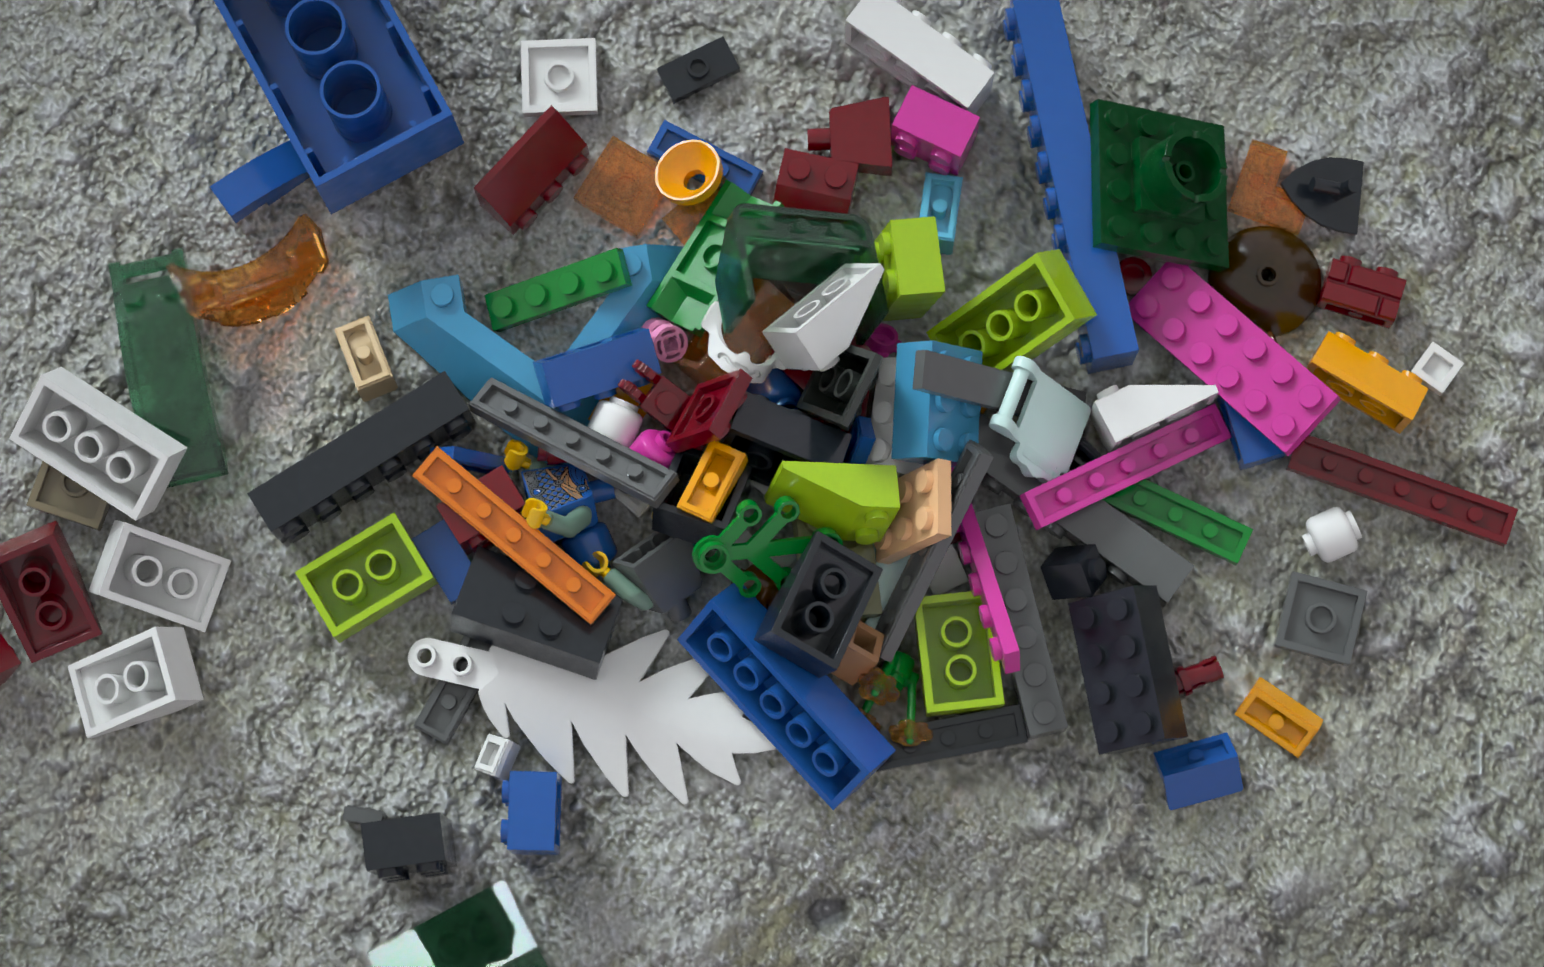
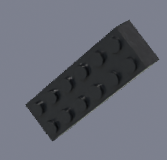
(362, 459)

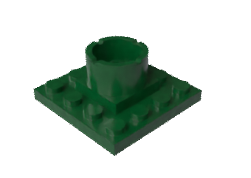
(1158, 186)

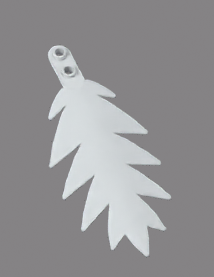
(650, 712)

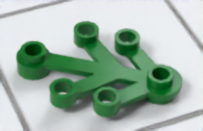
(757, 548)

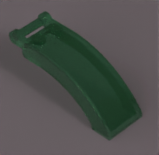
(167, 365)

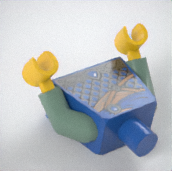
(557, 496)

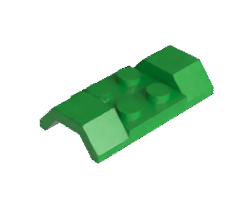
(690, 281)

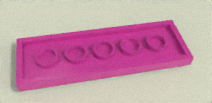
(1233, 354)

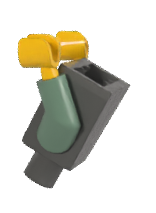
(653, 575)

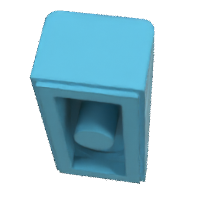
(942, 200)

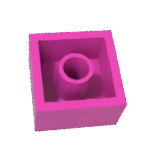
(934, 131)

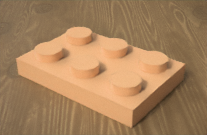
(923, 512)

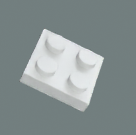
(560, 76)

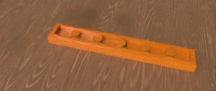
(513, 535)

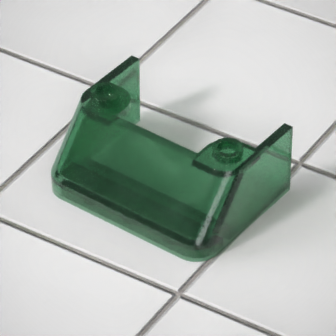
(791, 248)

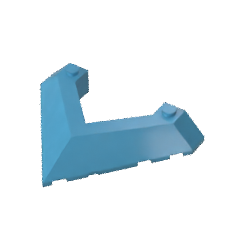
(436, 325)

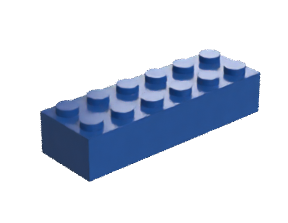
(793, 708)

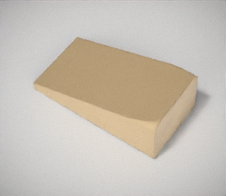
(366, 359)

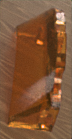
(259, 287)

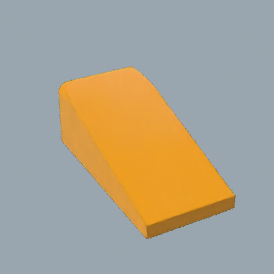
(712, 481)

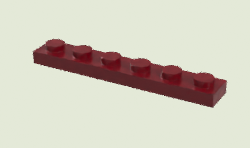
(1403, 489)

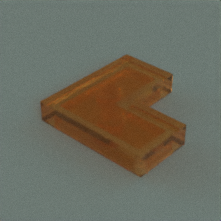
(1257, 193)

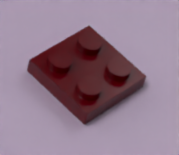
(709, 411)

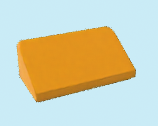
(1279, 717)

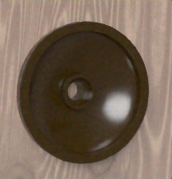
(1274, 304)

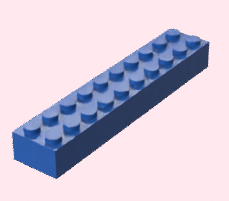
(1064, 165)

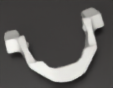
(729, 360)

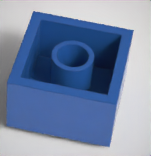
(533, 813)

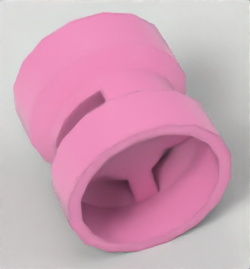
(660, 332)

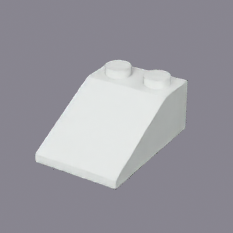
(824, 320)
(1142, 409)
(159, 575)
(135, 681)

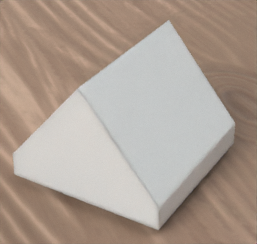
(497, 757)

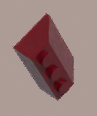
(532, 171)

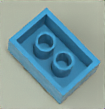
(926, 423)

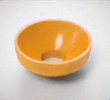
(681, 164)

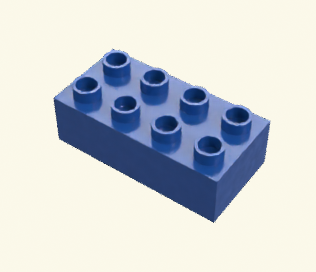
(344, 90)

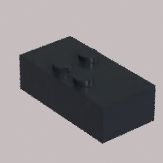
(519, 614)

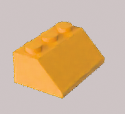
(1367, 381)

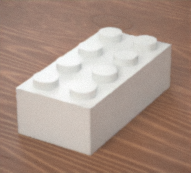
(918, 53)
(98, 443)

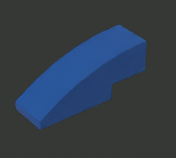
(260, 181)

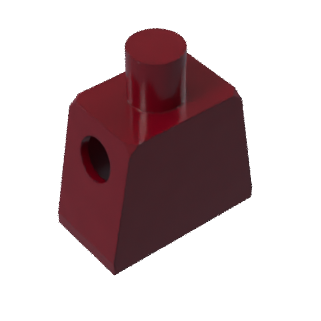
(857, 135)

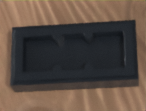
(698, 70)

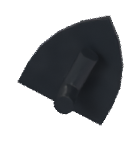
(1328, 192)

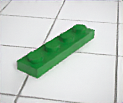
(558, 290)
(1183, 519)

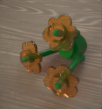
(884, 686)

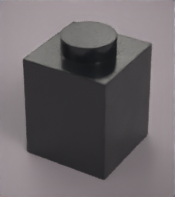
(1074, 571)

